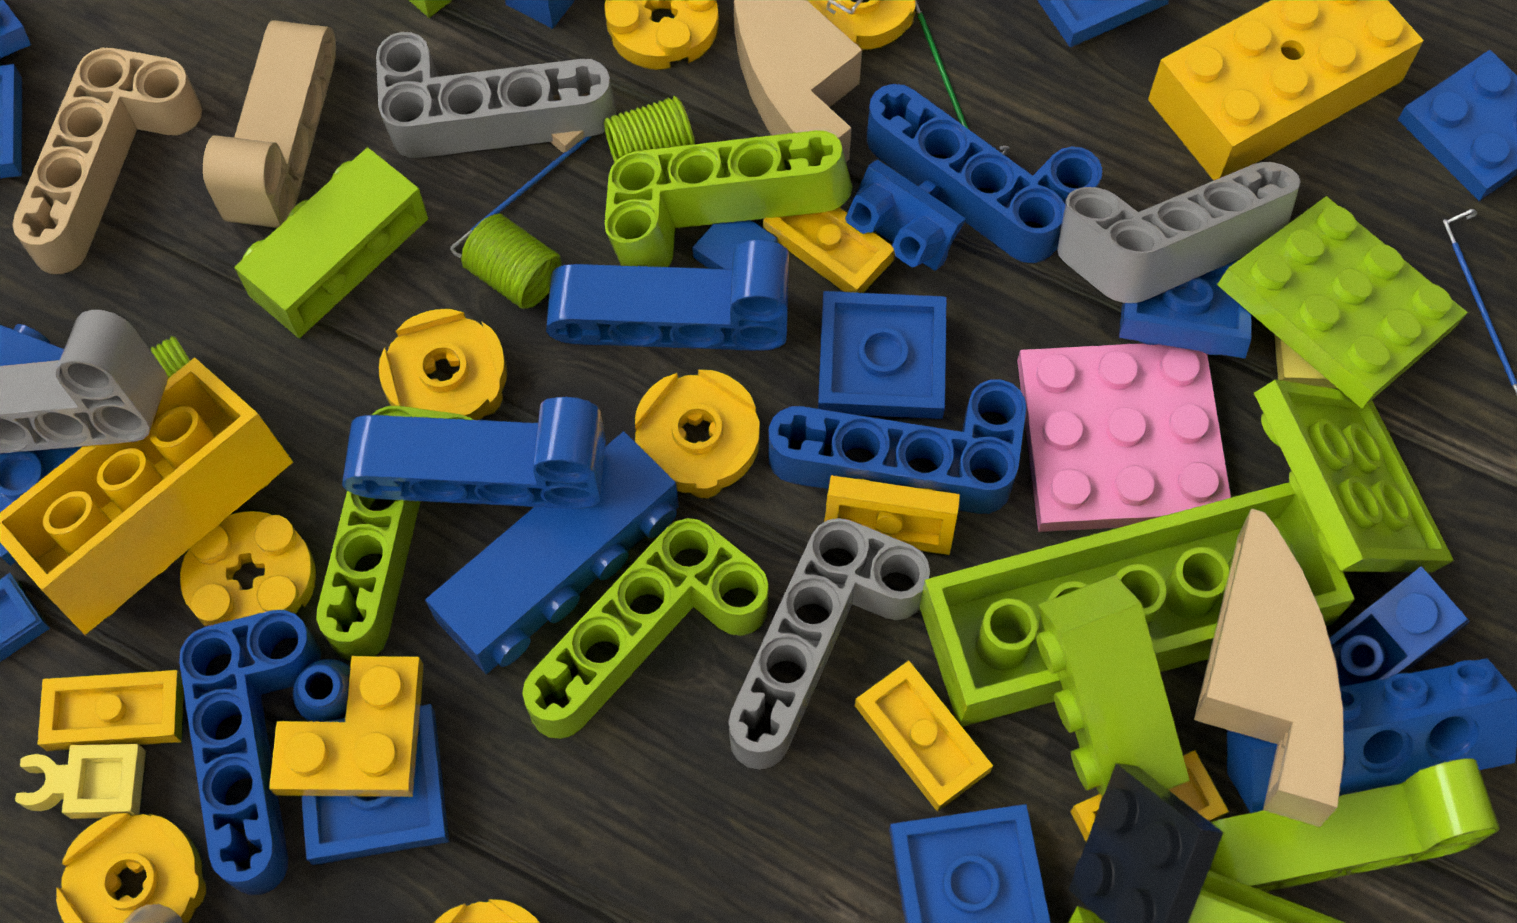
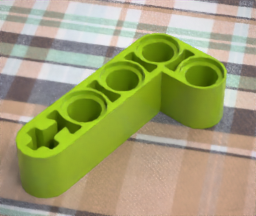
(719, 184)
(376, 590)
(640, 634)
(1370, 830)

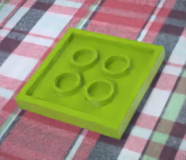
(1342, 300)
(1351, 480)

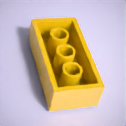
(1279, 76)
(133, 508)

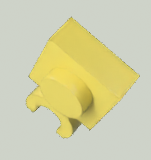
(92, 785)

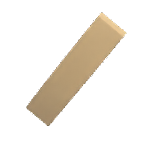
(795, 66)
(1277, 674)

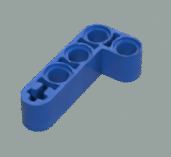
(909, 129)
(675, 305)
(900, 442)
(481, 460)
(248, 750)

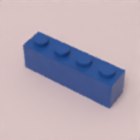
(551, 557)

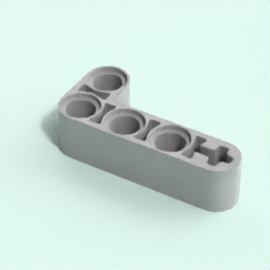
(493, 94)
(1166, 245)
(94, 395)
(812, 644)

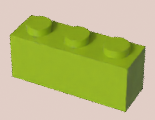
(332, 242)
(1110, 685)

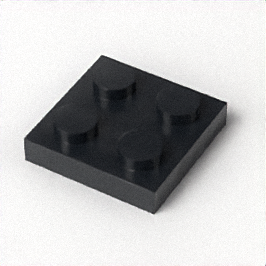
(1144, 853)

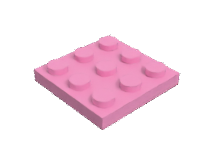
(1120, 434)

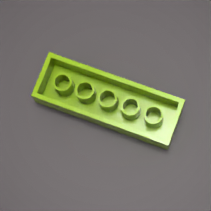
(1174, 564)

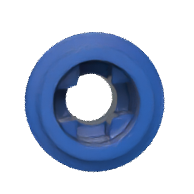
(335, 704)

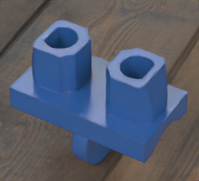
(905, 215)

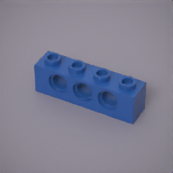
(1402, 728)

